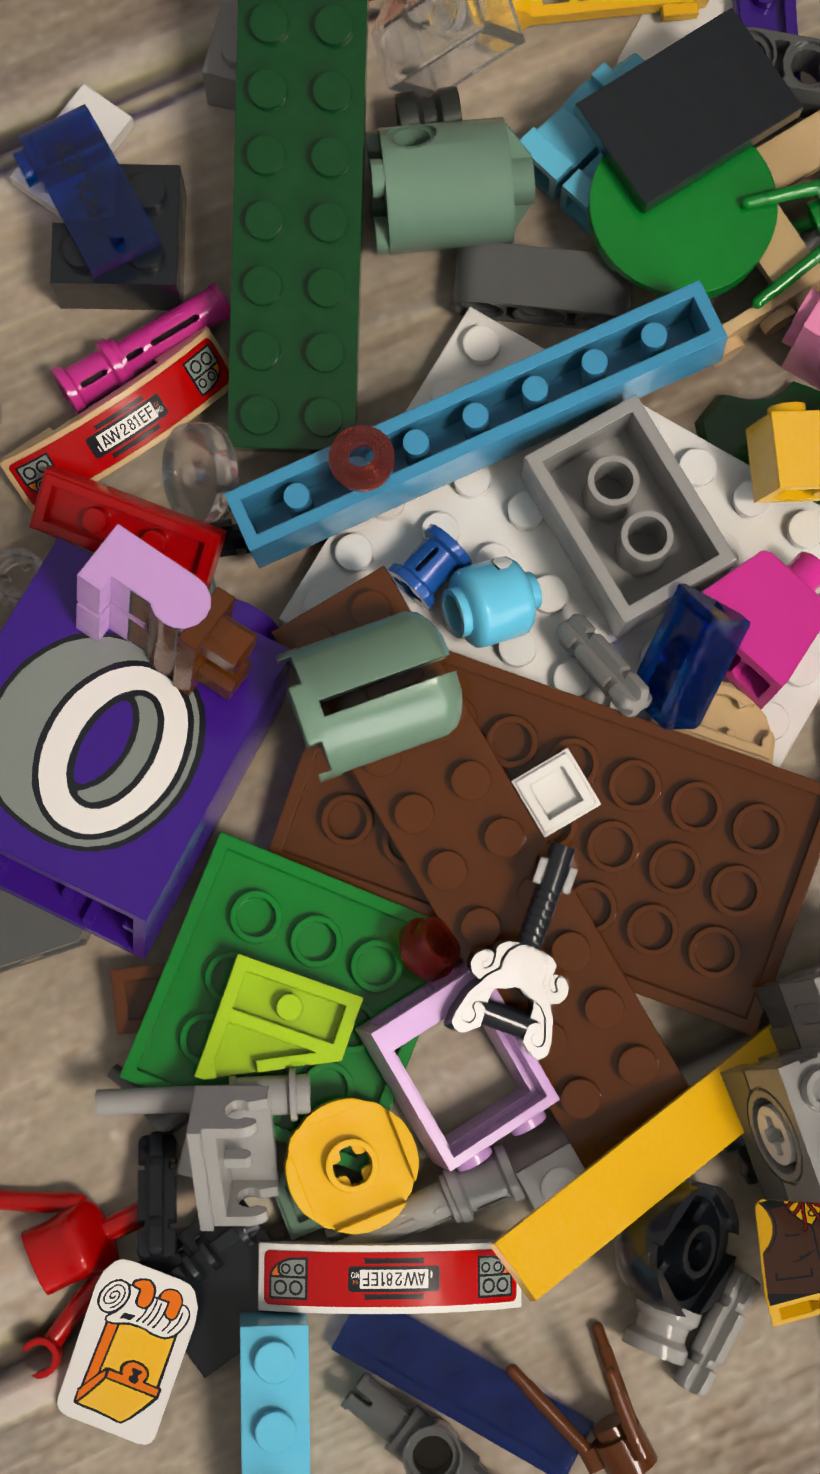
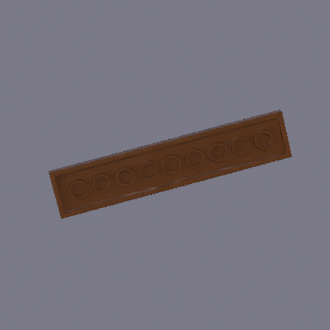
(473, 860)

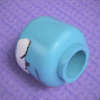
(491, 602)

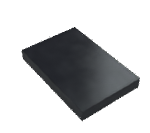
(687, 110)

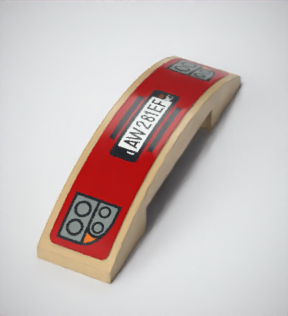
(126, 420)

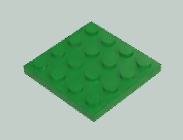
(291, 920)

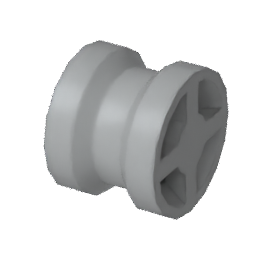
(661, 1333)

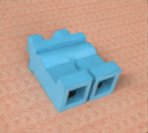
(564, 151)

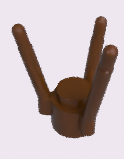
(619, 1438)

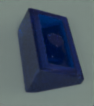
(690, 657)

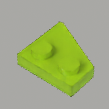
(275, 1022)

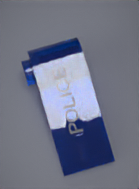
(87, 189)

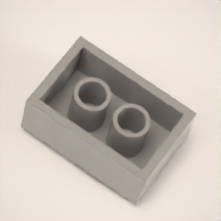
(626, 515)

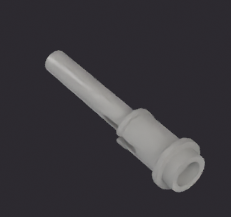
(288, 1094)

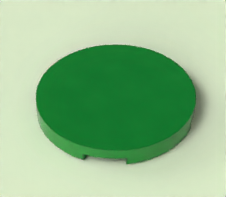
(688, 236)

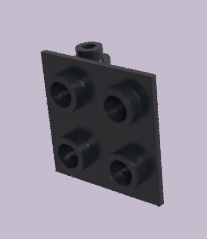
(225, 1279)

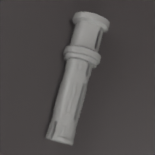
(453, 1196)

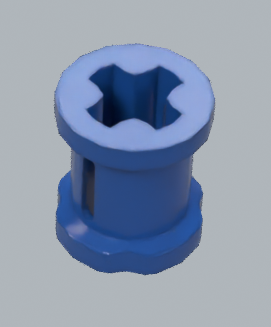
(429, 566)

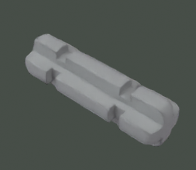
(604, 665)
(717, 1334)

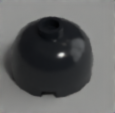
(679, 1248)

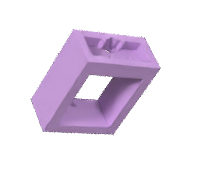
(471, 1141)

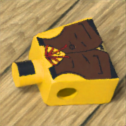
(790, 1258)

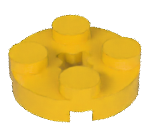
(385, 1181)

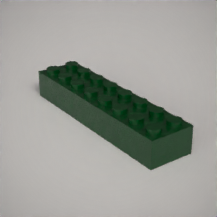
(297, 223)

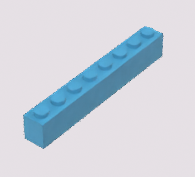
(486, 422)

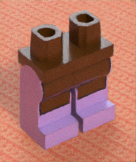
(163, 613)

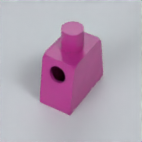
(781, 615)

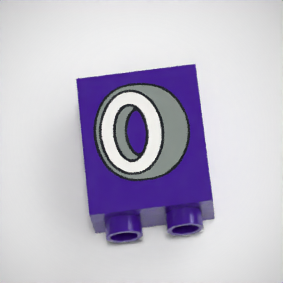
(111, 765)

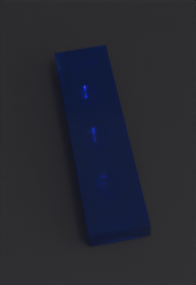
(459, 1386)

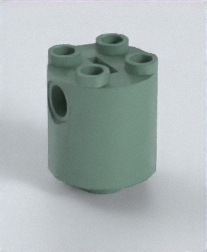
(447, 185)

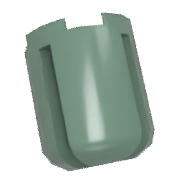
(362, 660)

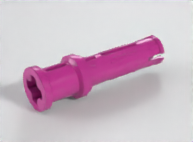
(207, 309)

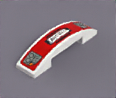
(383, 1277)

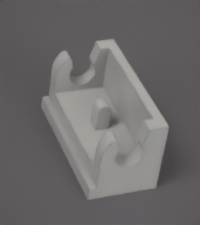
(232, 1154)

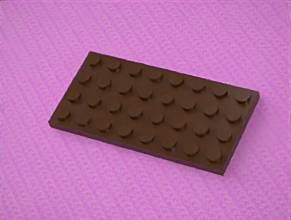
(681, 866)

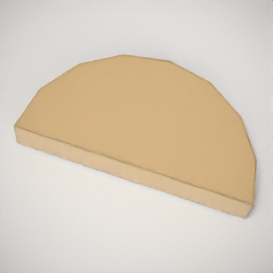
(735, 724)

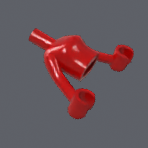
(67, 1250)

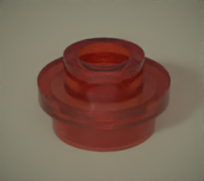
(365, 477)
(428, 948)

